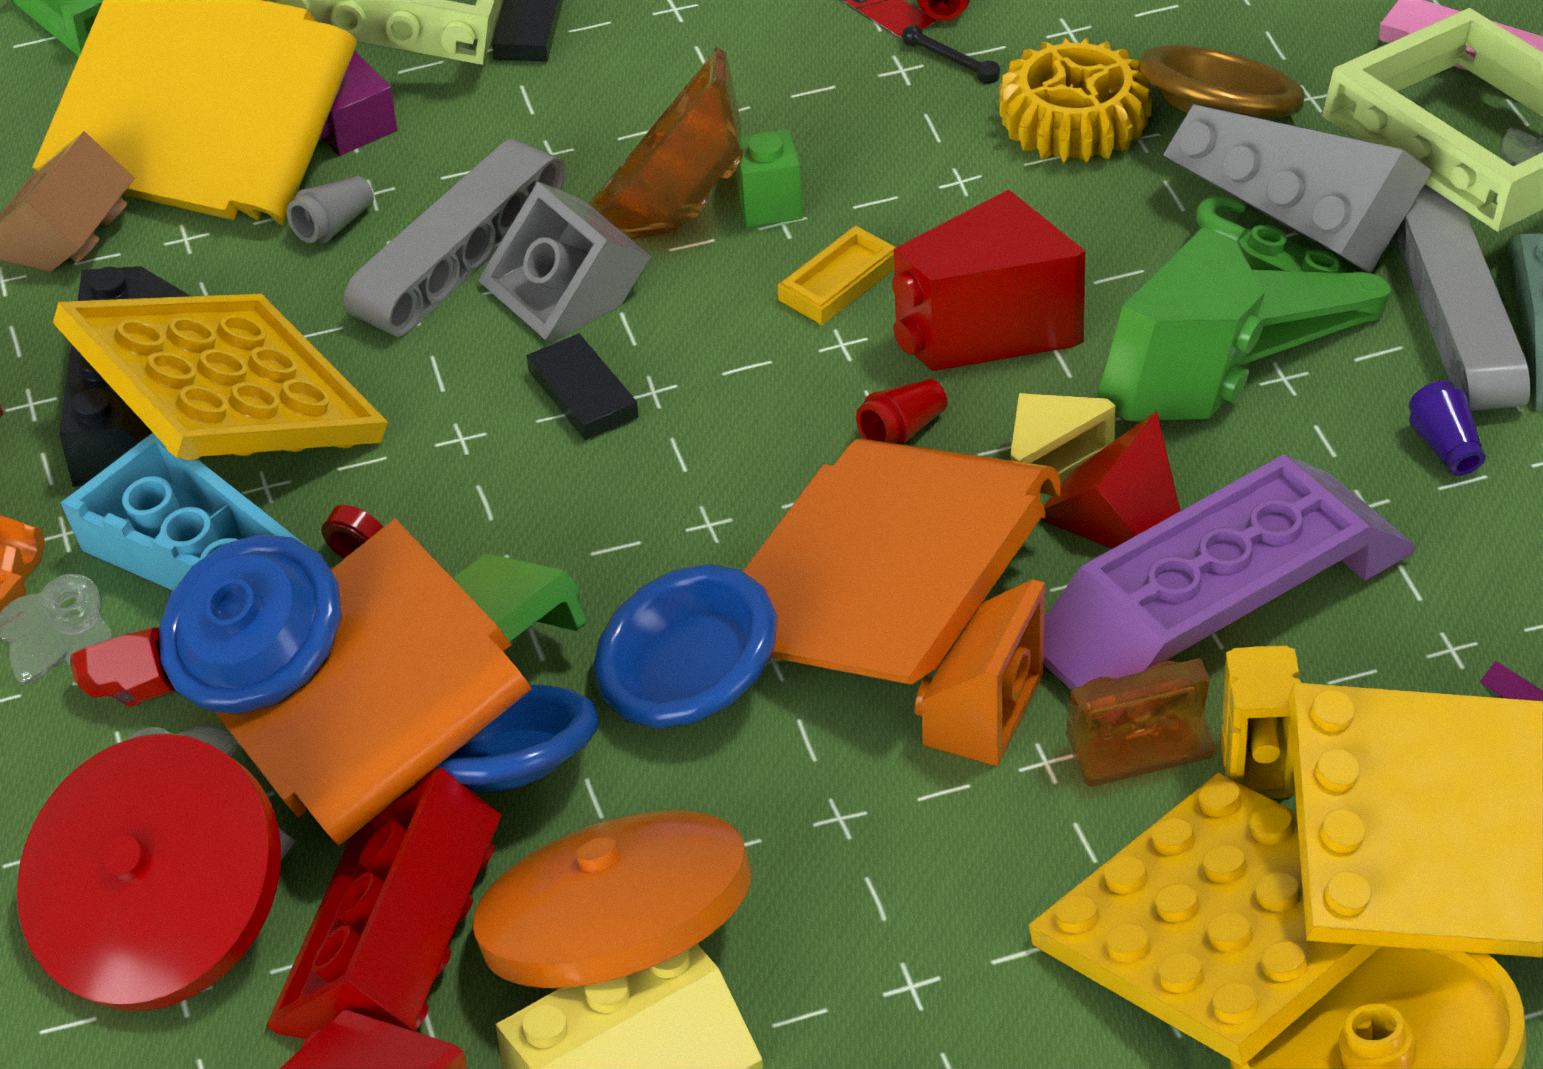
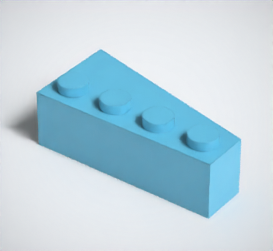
(161, 514)

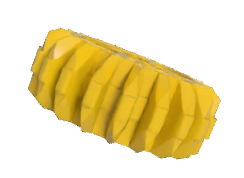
(1075, 100)

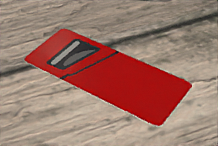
(892, 14)

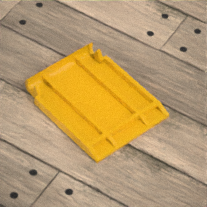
(205, 100)

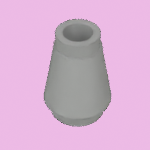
(327, 208)

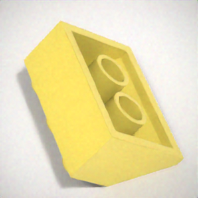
(646, 1020)

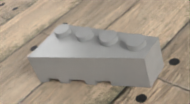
(1313, 182)

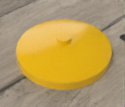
(1408, 1014)

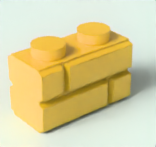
(1257, 719)

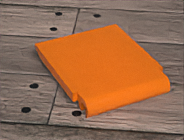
(894, 555)
(393, 699)

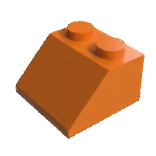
(986, 677)

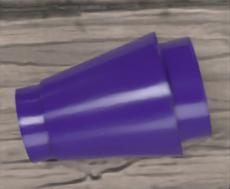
(1447, 426)

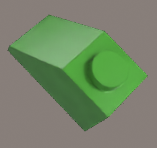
(768, 179)

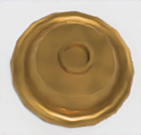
(1221, 82)

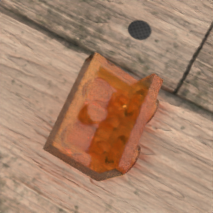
(1140, 722)

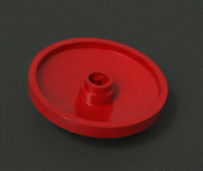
(149, 872)

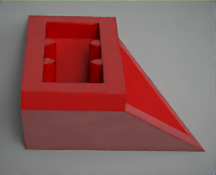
(1118, 489)

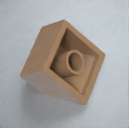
(62, 206)

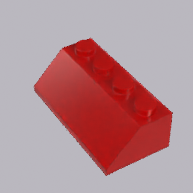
(390, 911)

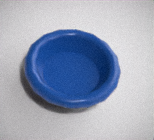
(249, 624)
(685, 646)
(525, 741)

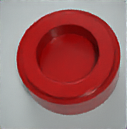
(348, 529)

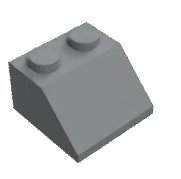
(562, 264)

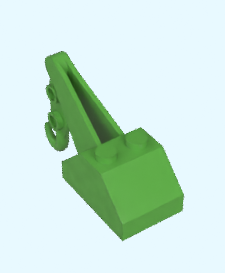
(1223, 305)

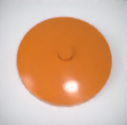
(612, 899)

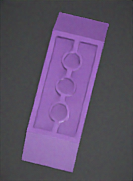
(1212, 569)

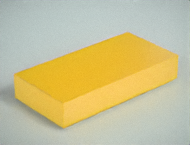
(837, 275)

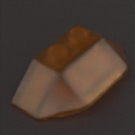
(678, 157)

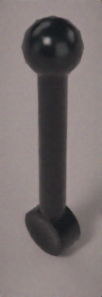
(987, 71)

